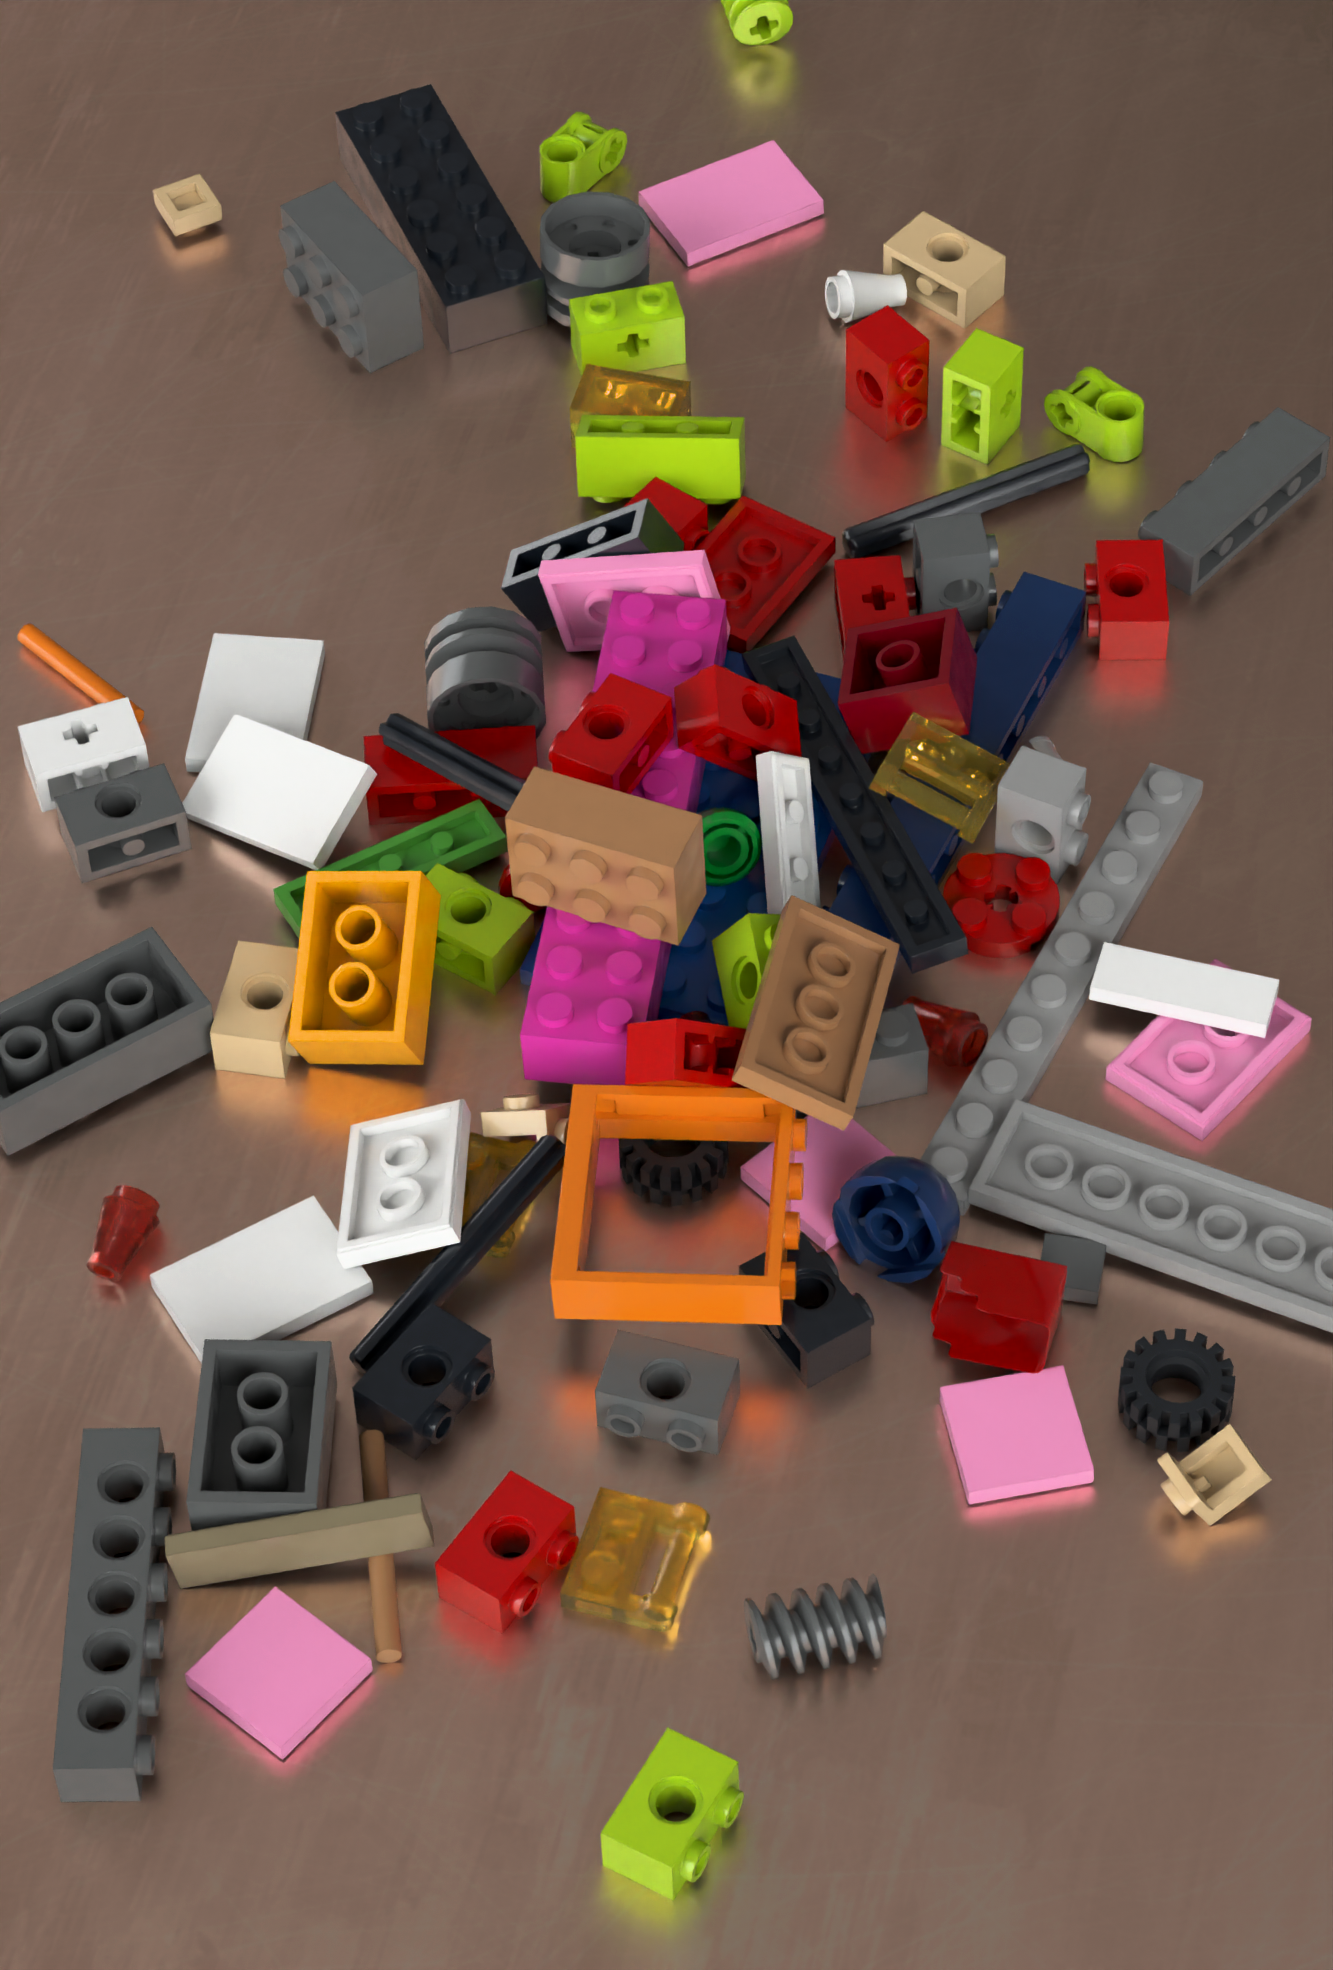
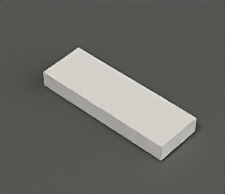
(787, 829)
(1184, 989)

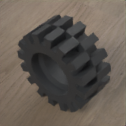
(673, 1174)
(1176, 1360)

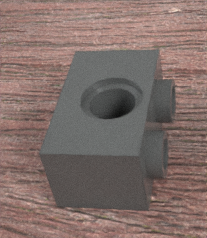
(954, 567)
(123, 823)
(647, 1368)

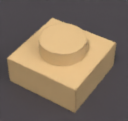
(187, 204)

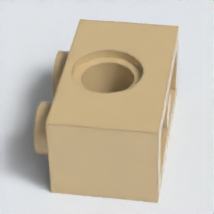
(945, 268)
(255, 1011)

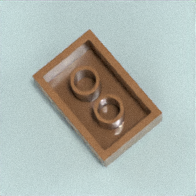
(606, 855)

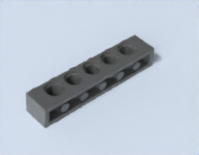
(112, 1762)

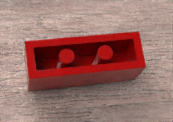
(414, 794)

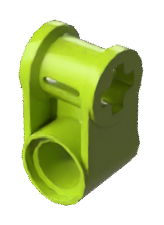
(578, 156)
(1101, 413)

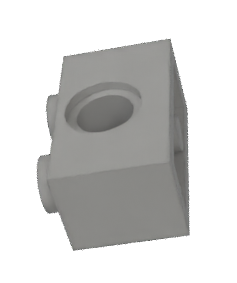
(1042, 810)

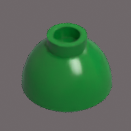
(730, 845)

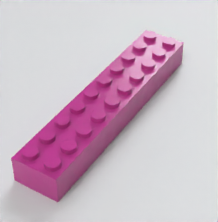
(593, 974)

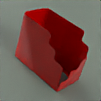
(1000, 1308)

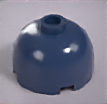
(897, 1217)

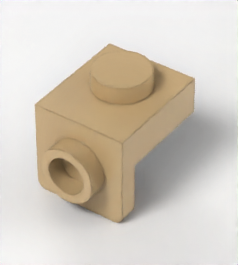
(526, 1116)
(1214, 1476)

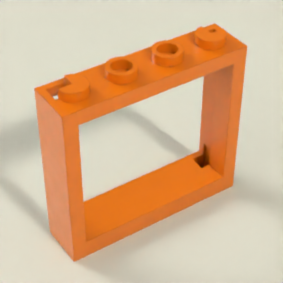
(675, 1115)

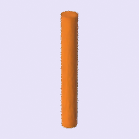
(71, 667)

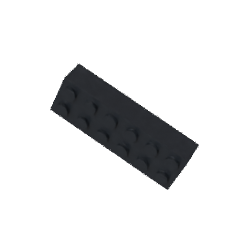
(442, 217)

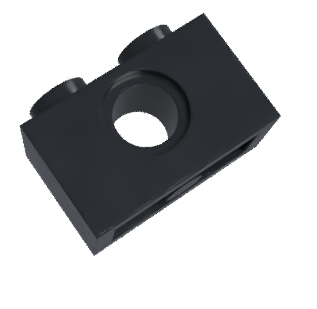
(820, 1338)
(429, 1350)

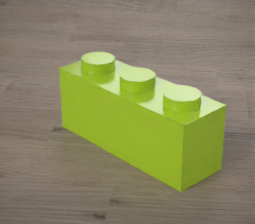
(689, 452)

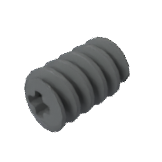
(817, 1626)

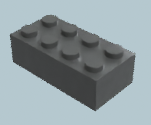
(96, 1036)

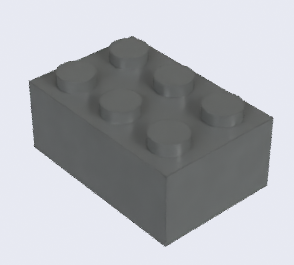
(351, 277)
(261, 1430)

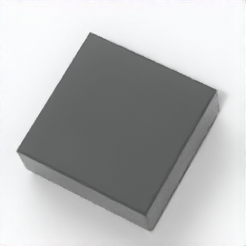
(1084, 1262)

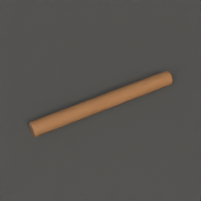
(381, 1567)

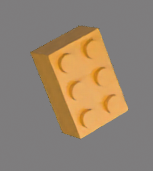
(364, 967)

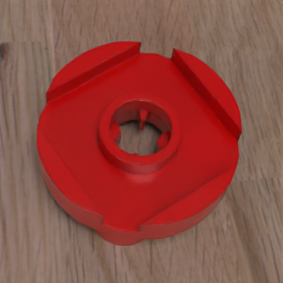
(1009, 878)

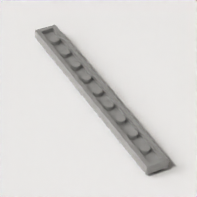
(1063, 973)

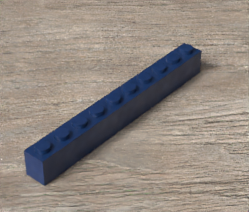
(1013, 675)

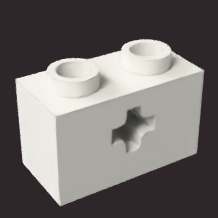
(82, 749)

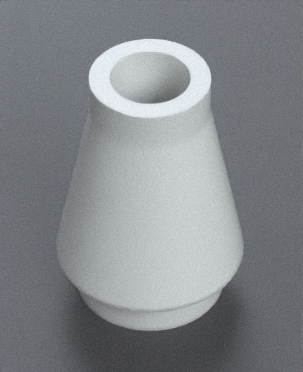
(862, 293)

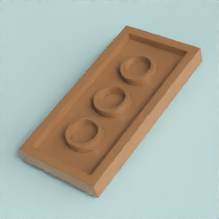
(816, 1013)

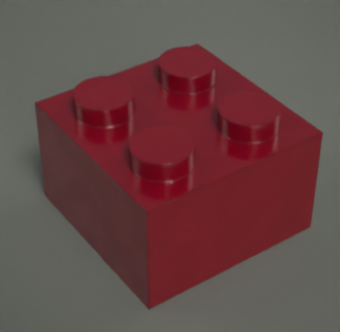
(907, 668)

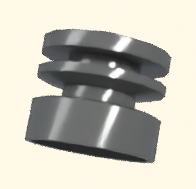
(591, 248)
(484, 671)

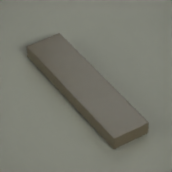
(299, 1540)

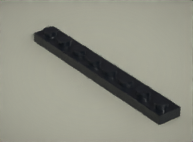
(859, 816)

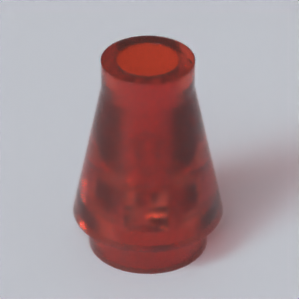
(950, 1032)
(122, 1229)

